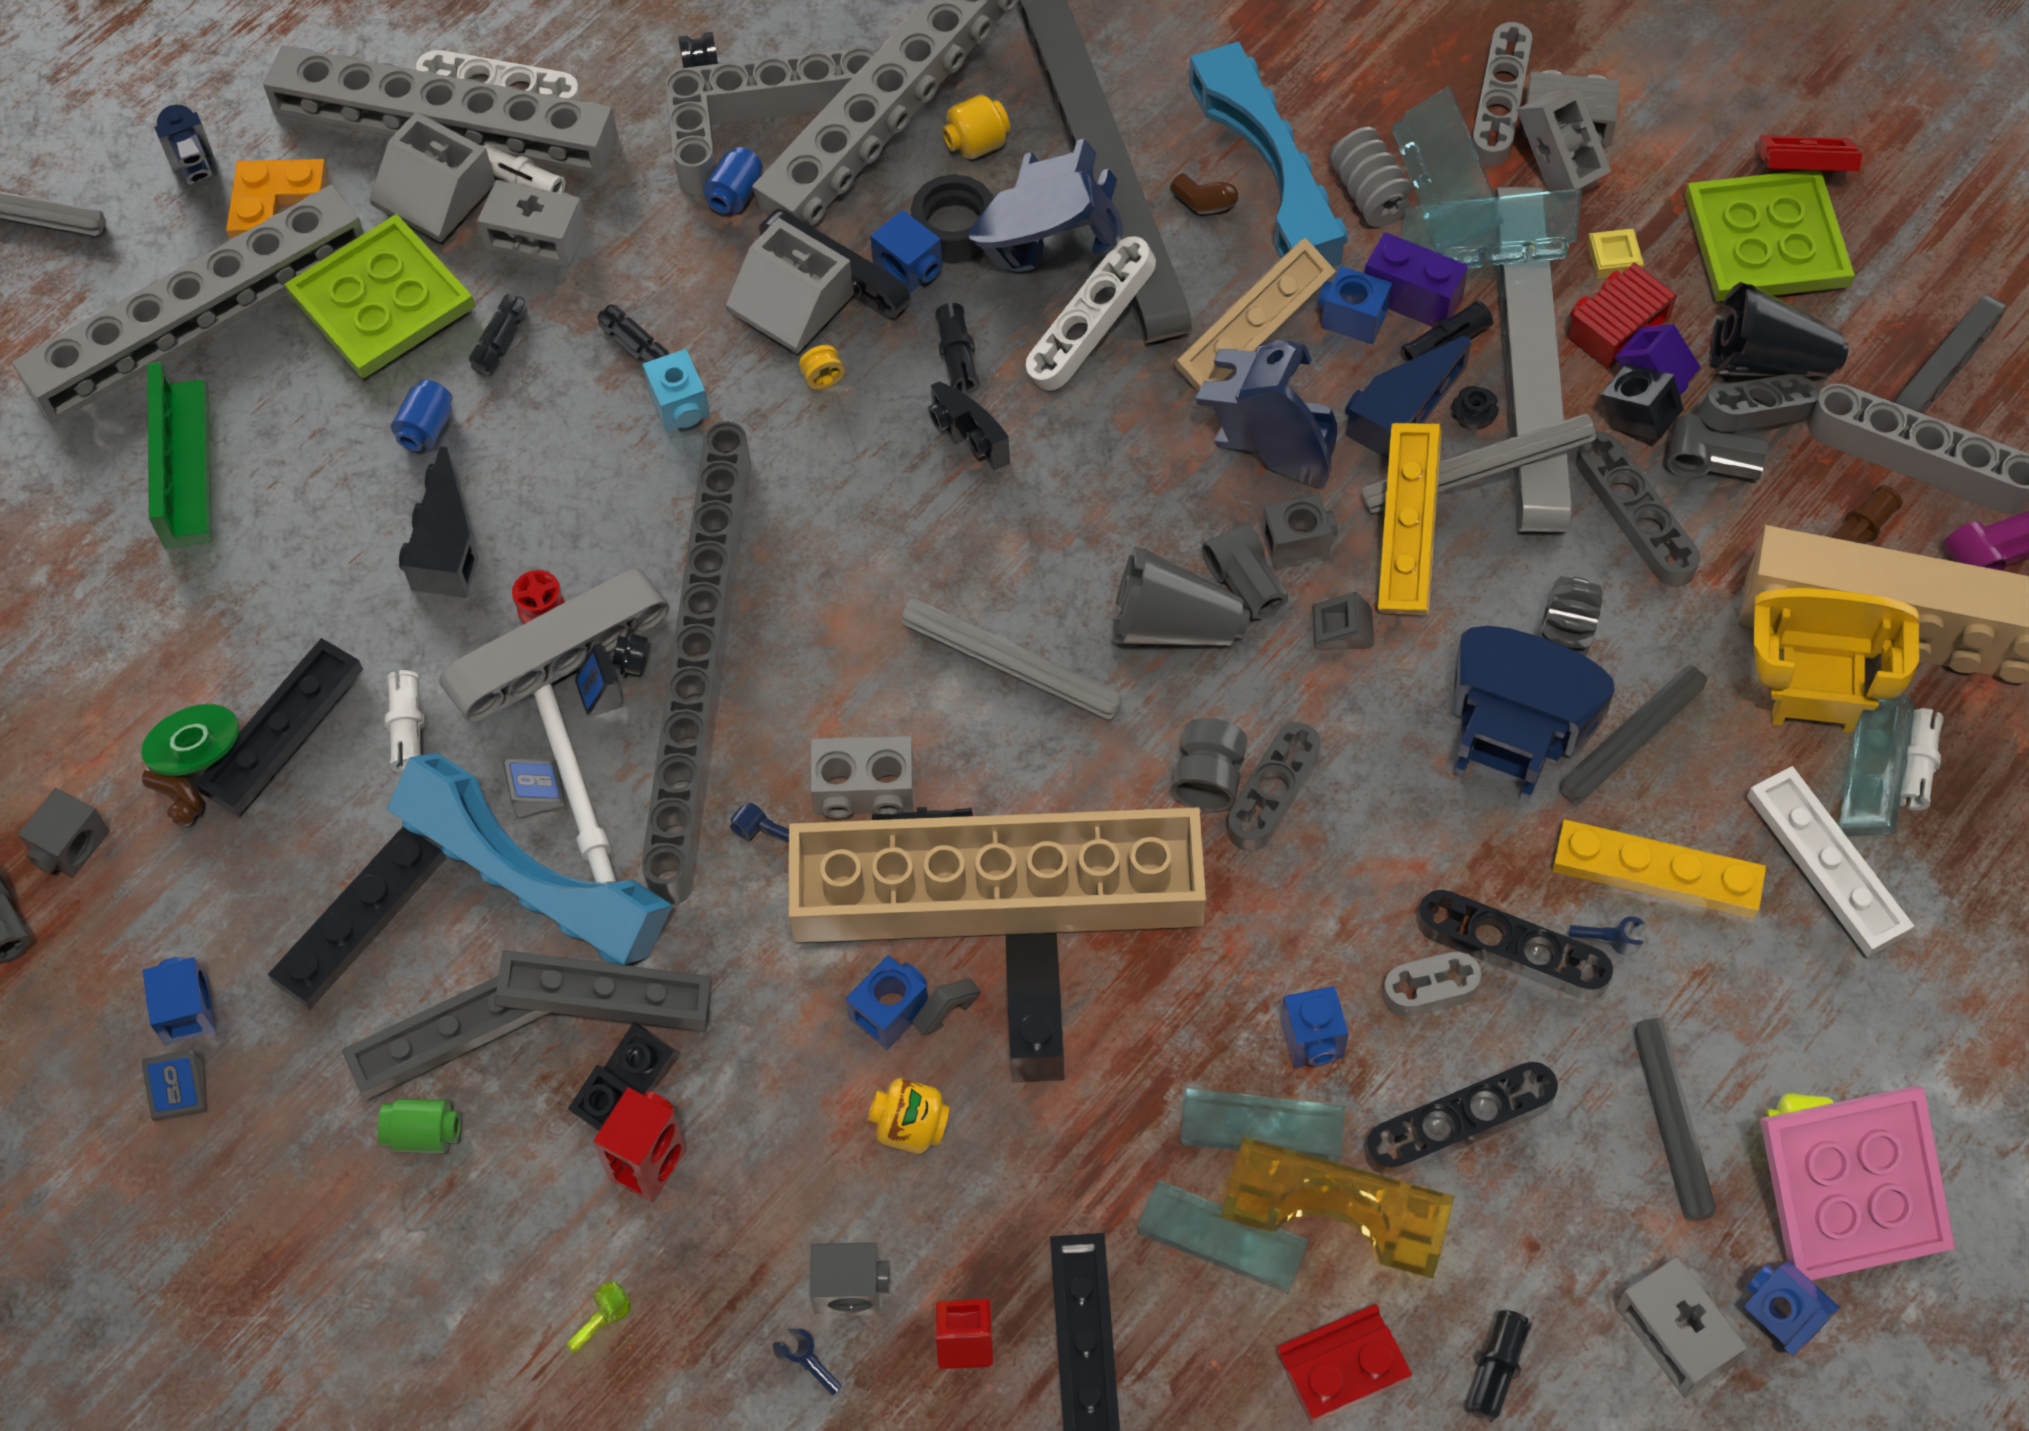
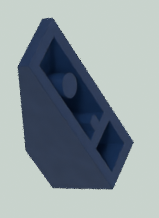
(1404, 394)

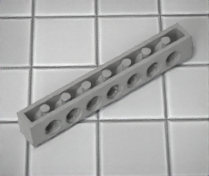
(910, 66)
(386, 96)
(185, 305)

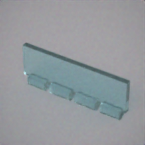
(1440, 152)
(1497, 225)

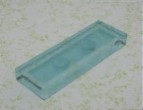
(1877, 768)
(1223, 1119)
(1197, 1229)

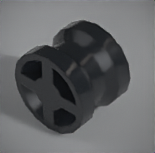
(698, 50)

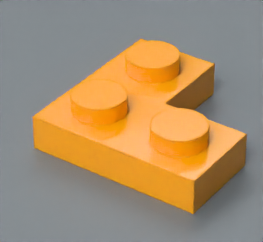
(268, 184)

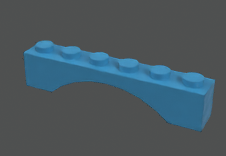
(1233, 95)
(448, 807)

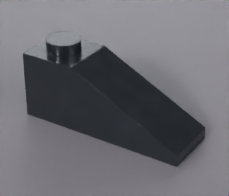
(1034, 1008)

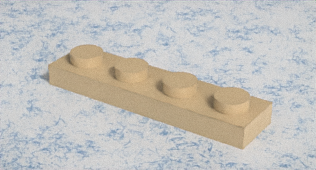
(1257, 312)

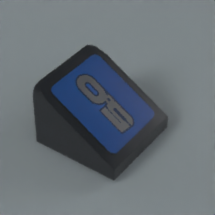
(598, 683)

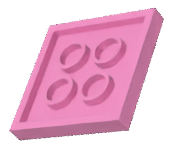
(1858, 1183)

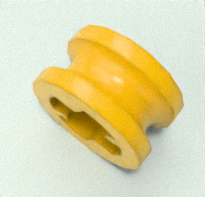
(821, 367)

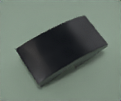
(968, 420)
(636, 1063)

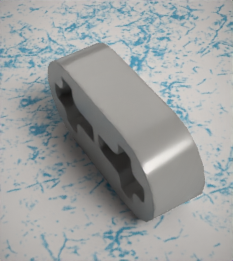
(1432, 995)

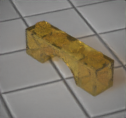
(1397, 1217)

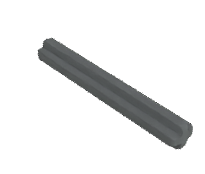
(1633, 734)
(1675, 1120)

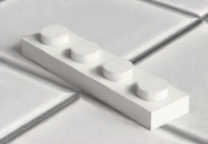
(1830, 861)

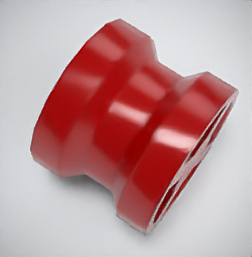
(535, 589)

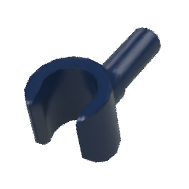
(750, 819)
(1615, 936)
(805, 1356)

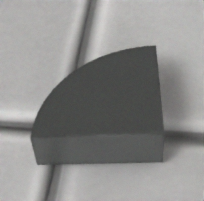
(943, 1001)

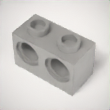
(862, 763)

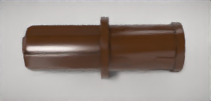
(1864, 523)

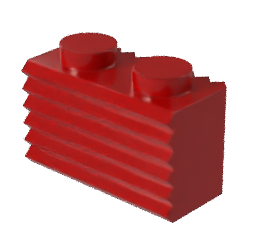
(1618, 311)

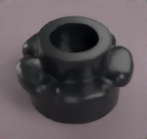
(1473, 416)
(630, 653)

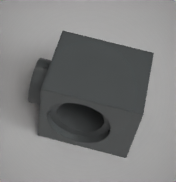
(1293, 548)
(62, 834)
(847, 1278)

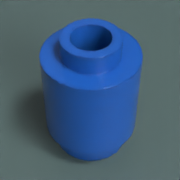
(732, 180)
(422, 415)

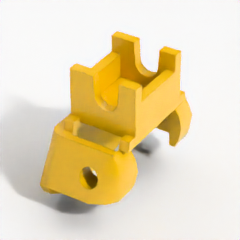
(1824, 652)

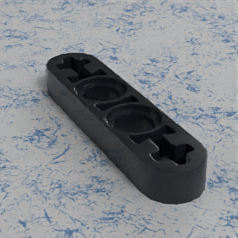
(870, 283)
(1517, 936)
(1465, 1125)

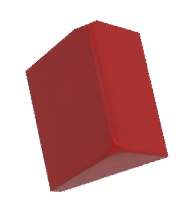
(964, 1334)

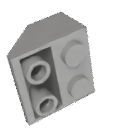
(431, 176)
(790, 285)

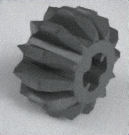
(1572, 613)

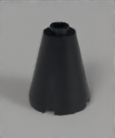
(1773, 338)

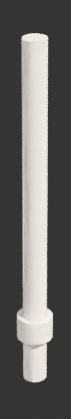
(591, 839)

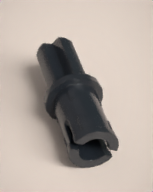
(1499, 1365)

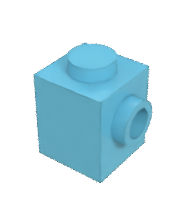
(676, 390)

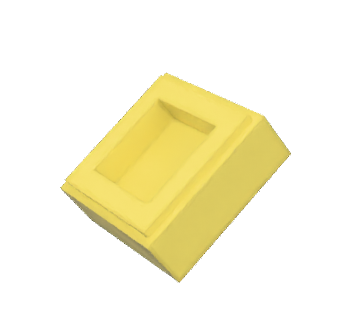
(1613, 251)

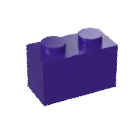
(1422, 280)

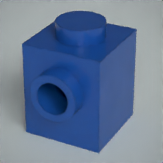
(1314, 1027)

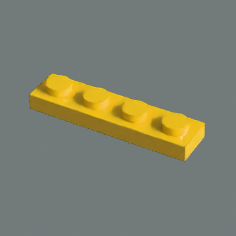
(1410, 519)
(1659, 869)

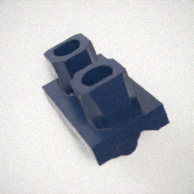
(184, 142)

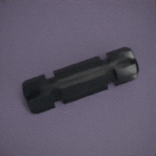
(498, 334)
(630, 334)

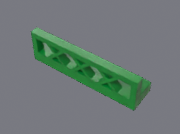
(178, 459)

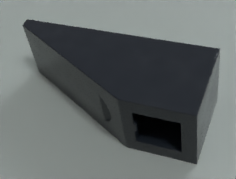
(441, 546)

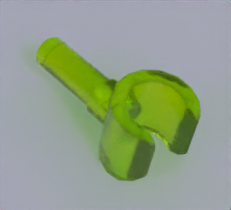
(612, 1306)

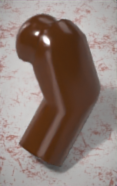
(1204, 198)
(186, 801)

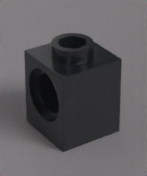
(1642, 401)

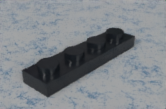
(279, 726)
(356, 917)
(1084, 1333)

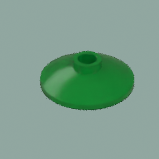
(189, 739)

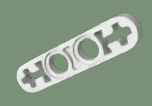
(500, 72)
(1097, 316)

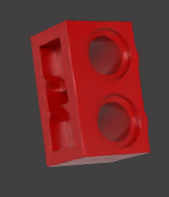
(640, 1143)

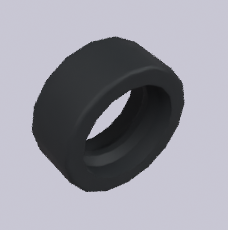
(950, 191)

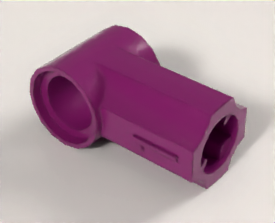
(1991, 545)

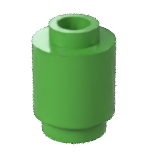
(418, 1126)

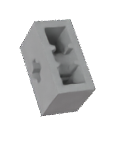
(1564, 139)
(532, 223)
(1686, 1354)

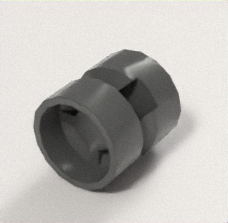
(1209, 764)

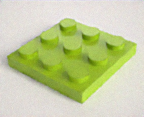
(1769, 233)
(379, 295)

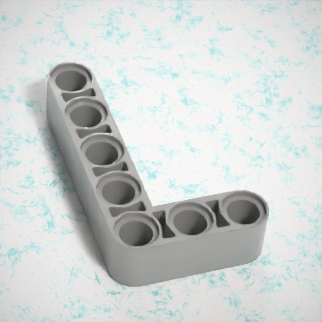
(748, 92)

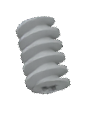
(1371, 176)

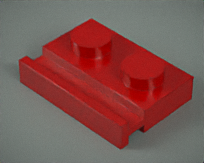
(1809, 153)
(1343, 1364)

